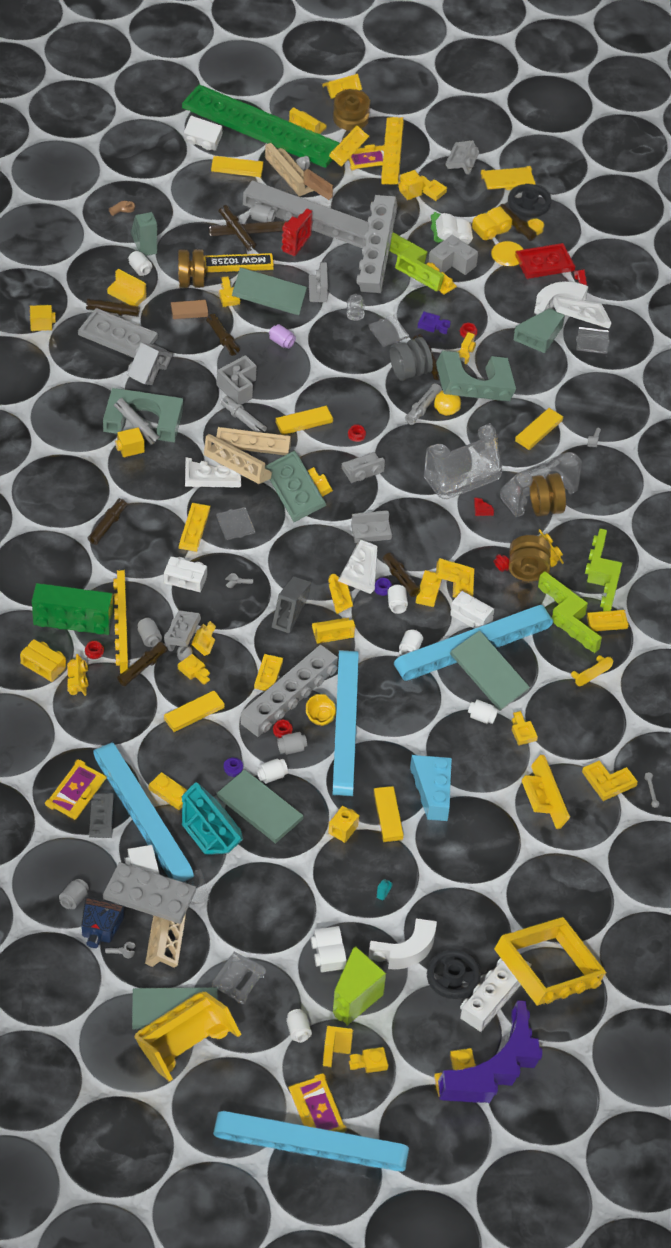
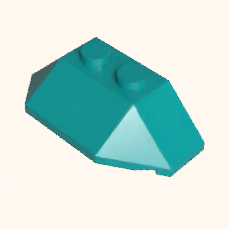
(208, 822)

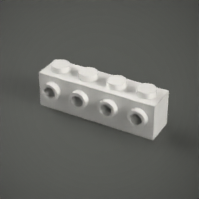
(489, 996)

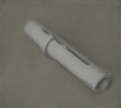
(419, 408)
(238, 411)
(136, 421)

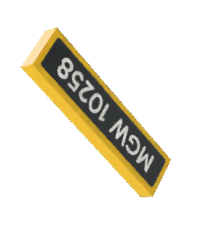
(228, 263)

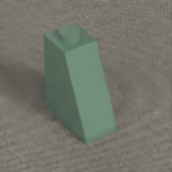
(145, 233)
(540, 330)

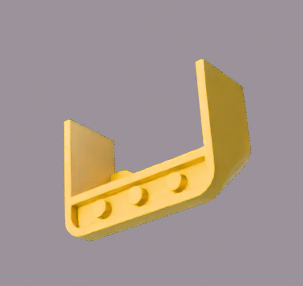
(184, 1028)

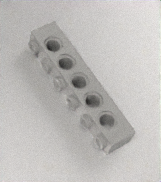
(373, 282)
(289, 691)

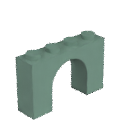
(458, 383)
(167, 408)

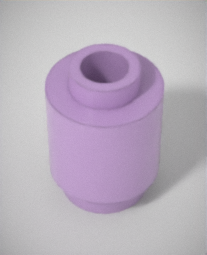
(282, 336)

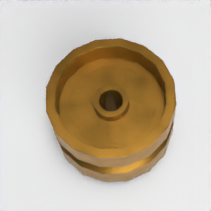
(351, 109)
(193, 268)
(547, 495)
(529, 557)

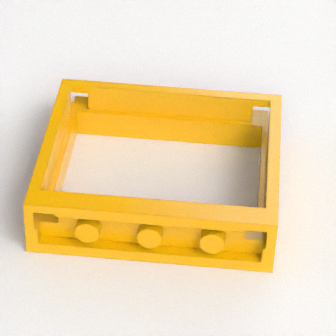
(572, 944)

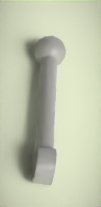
(648, 776)

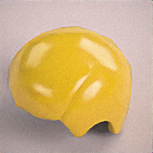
(447, 404)
(320, 709)

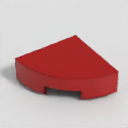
(580, 276)
(482, 508)

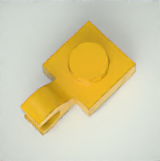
(433, 188)
(226, 293)
(467, 346)
(320, 481)
(203, 638)
(193, 667)
(523, 731)
(371, 1059)

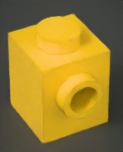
(410, 185)
(41, 317)
(130, 442)
(343, 824)

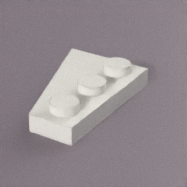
(583, 310)
(209, 476)
(361, 567)

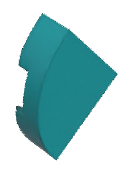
(383, 889)

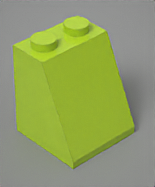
(358, 987)

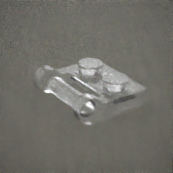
(233, 973)

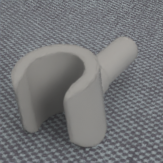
(593, 440)
(234, 579)
(127, 954)

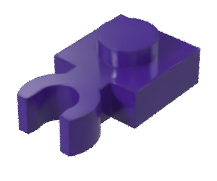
(432, 322)

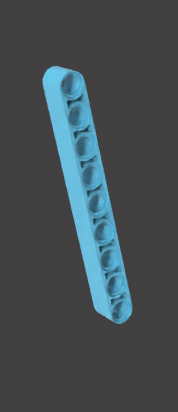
(498, 633)
(345, 723)
(143, 813)
(311, 1141)

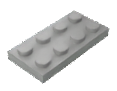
(116, 332)
(149, 892)

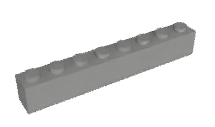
(324, 219)

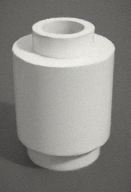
(140, 263)
(397, 599)
(410, 642)
(482, 711)
(272, 770)
(298, 1025)

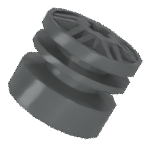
(411, 358)

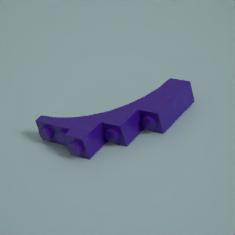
(482, 1081)

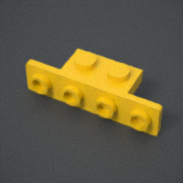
(544, 792)

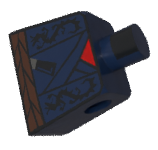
(100, 921)

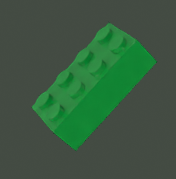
(72, 609)

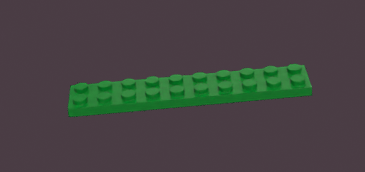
(260, 125)

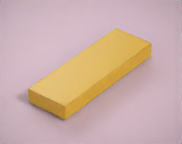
(349, 146)
(237, 166)
(304, 420)
(539, 428)
(194, 527)
(193, 711)
(388, 814)

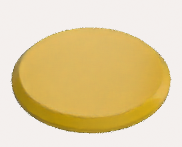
(505, 253)

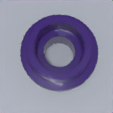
(382, 586)
(233, 771)

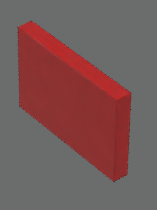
(544, 261)

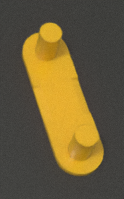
(603, 665)

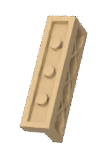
(286, 168)
(255, 441)
(236, 460)
(159, 939)

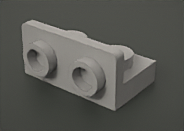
(463, 155)
(319, 284)
(363, 467)
(371, 526)
(181, 629)

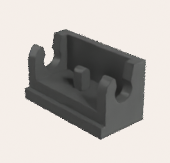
(101, 816)

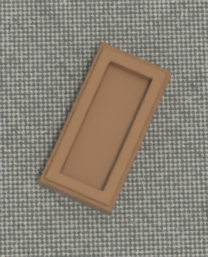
(318, 184)
(189, 309)

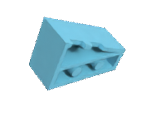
(433, 783)

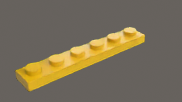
(392, 150)
(120, 615)

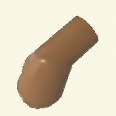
(123, 206)

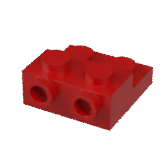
(297, 232)

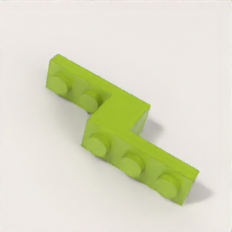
(412, 262)
(603, 571)
(569, 612)

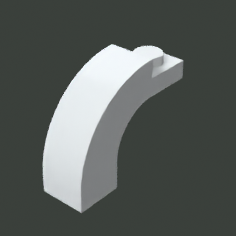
(560, 289)
(408, 952)

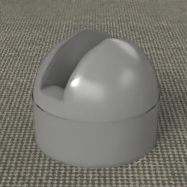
(303, 162)
(187, 652)

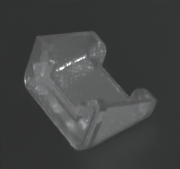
(464, 468)
(518, 487)

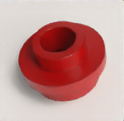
(468, 327)
(356, 433)
(502, 563)
(94, 650)
(282, 725)

